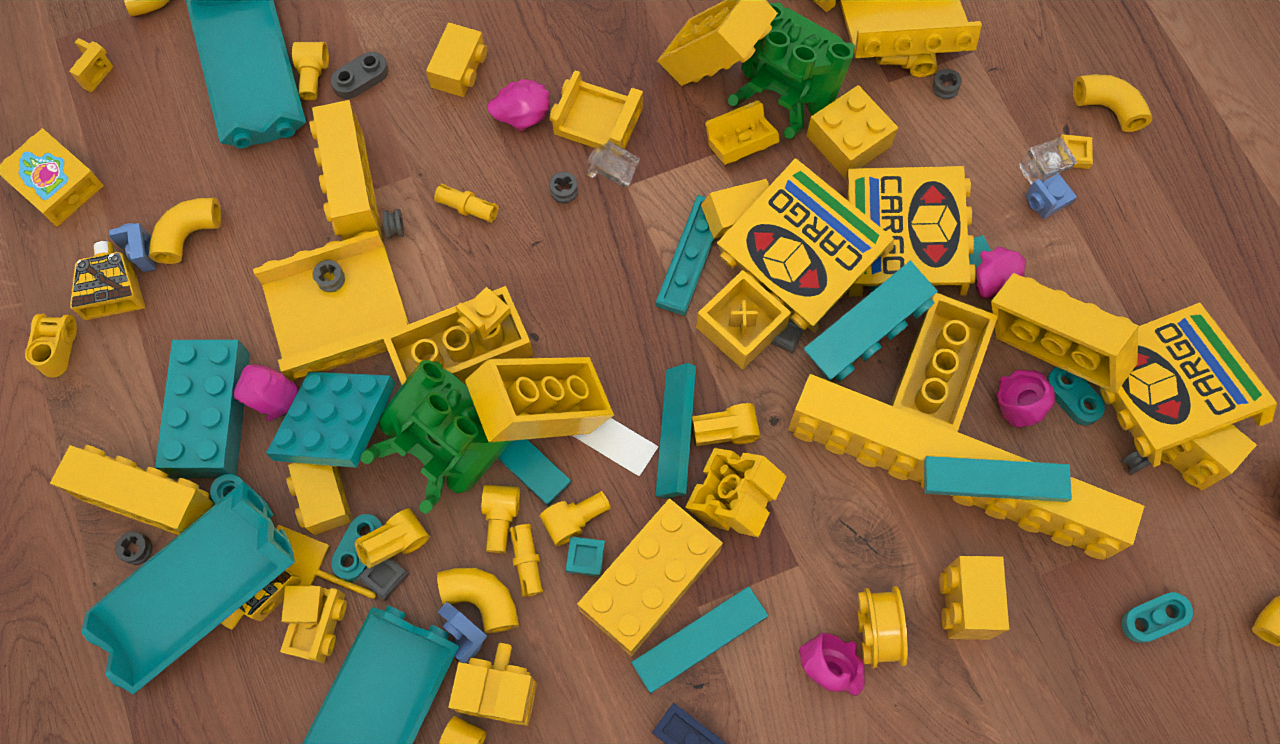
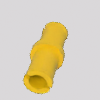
(466, 203)
(526, 560)

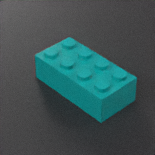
(871, 320)
(200, 411)

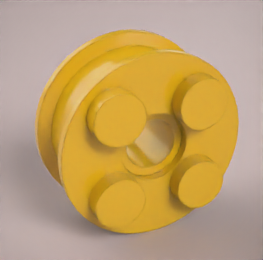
(883, 627)

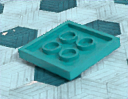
(331, 419)

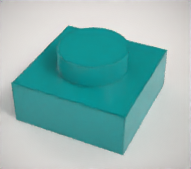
(585, 556)

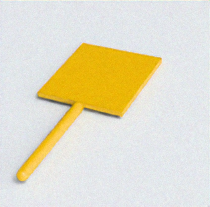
(308, 559)

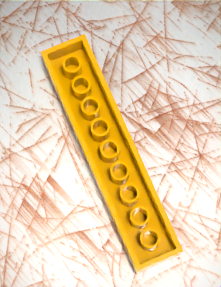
(901, 441)

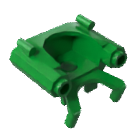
(799, 64)
(441, 408)

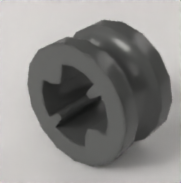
(951, 90)
(562, 179)
(393, 223)
(329, 266)
(1135, 462)
(124, 554)

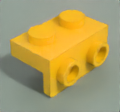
(740, 133)
(316, 640)

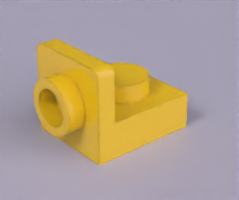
(91, 66)
(482, 313)

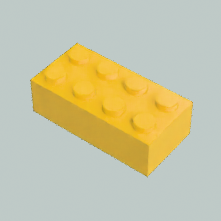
(717, 39)
(345, 170)
(1066, 332)
(446, 342)
(944, 361)
(538, 398)
(130, 490)
(650, 577)

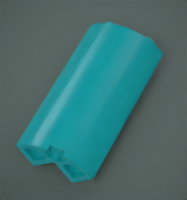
(246, 70)
(188, 588)
(384, 683)

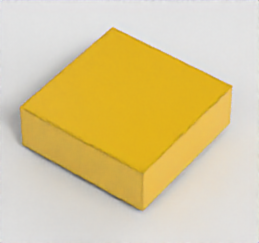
(1081, 149)
(302, 604)

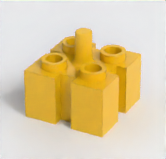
(736, 491)
(494, 690)

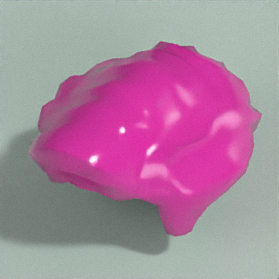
(520, 104)
(996, 270)
(265, 390)
(1025, 398)
(833, 664)

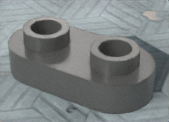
(360, 75)

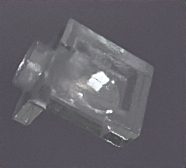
(1047, 160)
(613, 163)

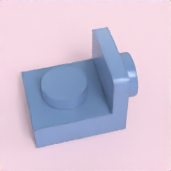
(1050, 195)
(136, 244)
(466, 633)

